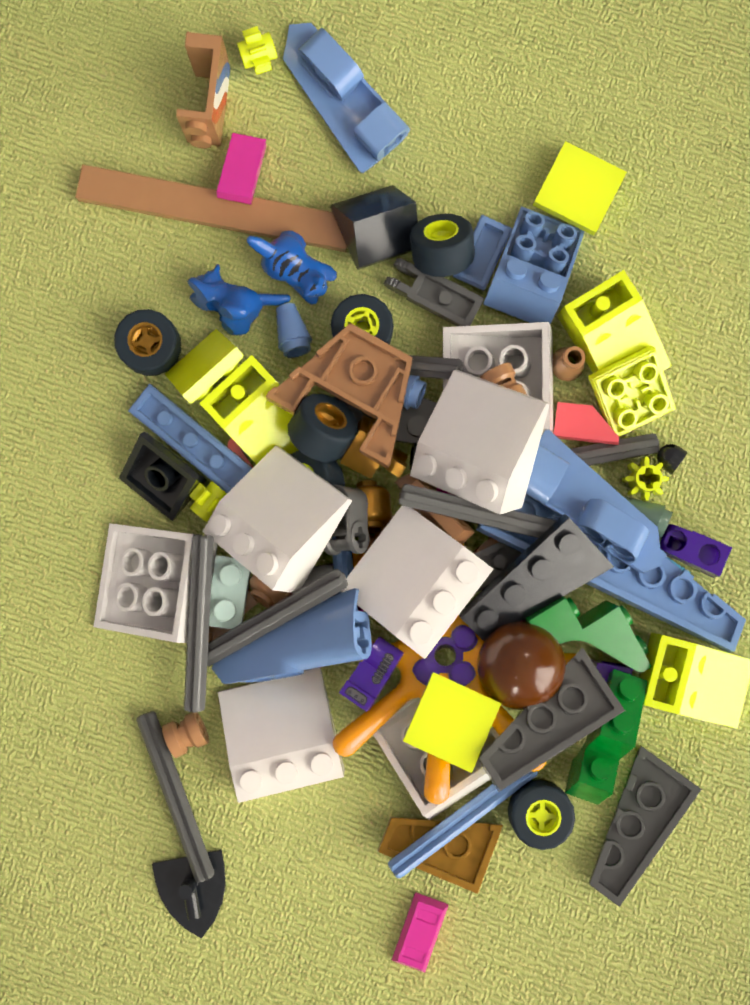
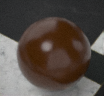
(521, 665)

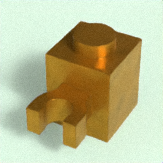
(355, 460)

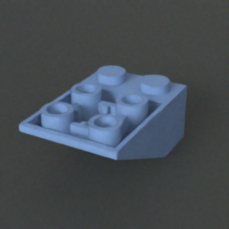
(534, 267)

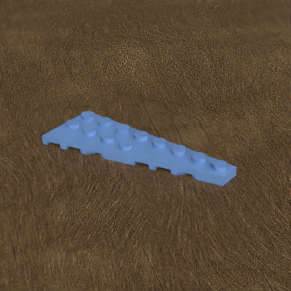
(661, 592)

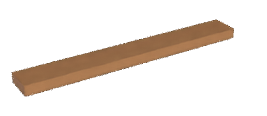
(203, 207)

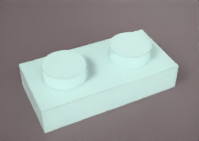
(228, 593)

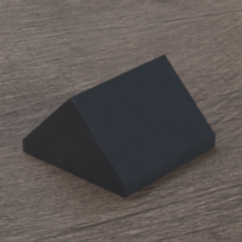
(376, 225)
(160, 476)

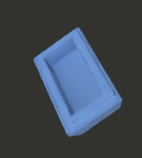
(489, 243)

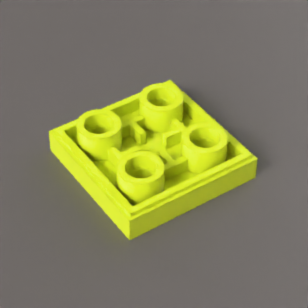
(579, 188)
(204, 366)
(632, 391)
(452, 722)

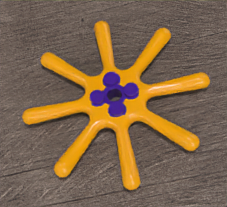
(415, 674)

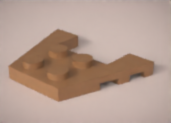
(361, 373)

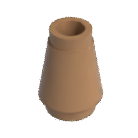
(563, 368)

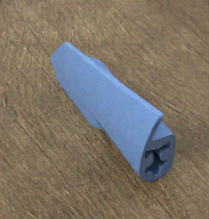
(344, 99)
(607, 518)
(315, 639)

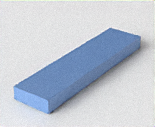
(189, 438)

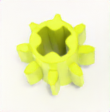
(257, 50)
(649, 471)
(206, 499)

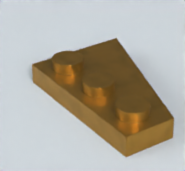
(458, 862)

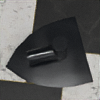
(190, 902)

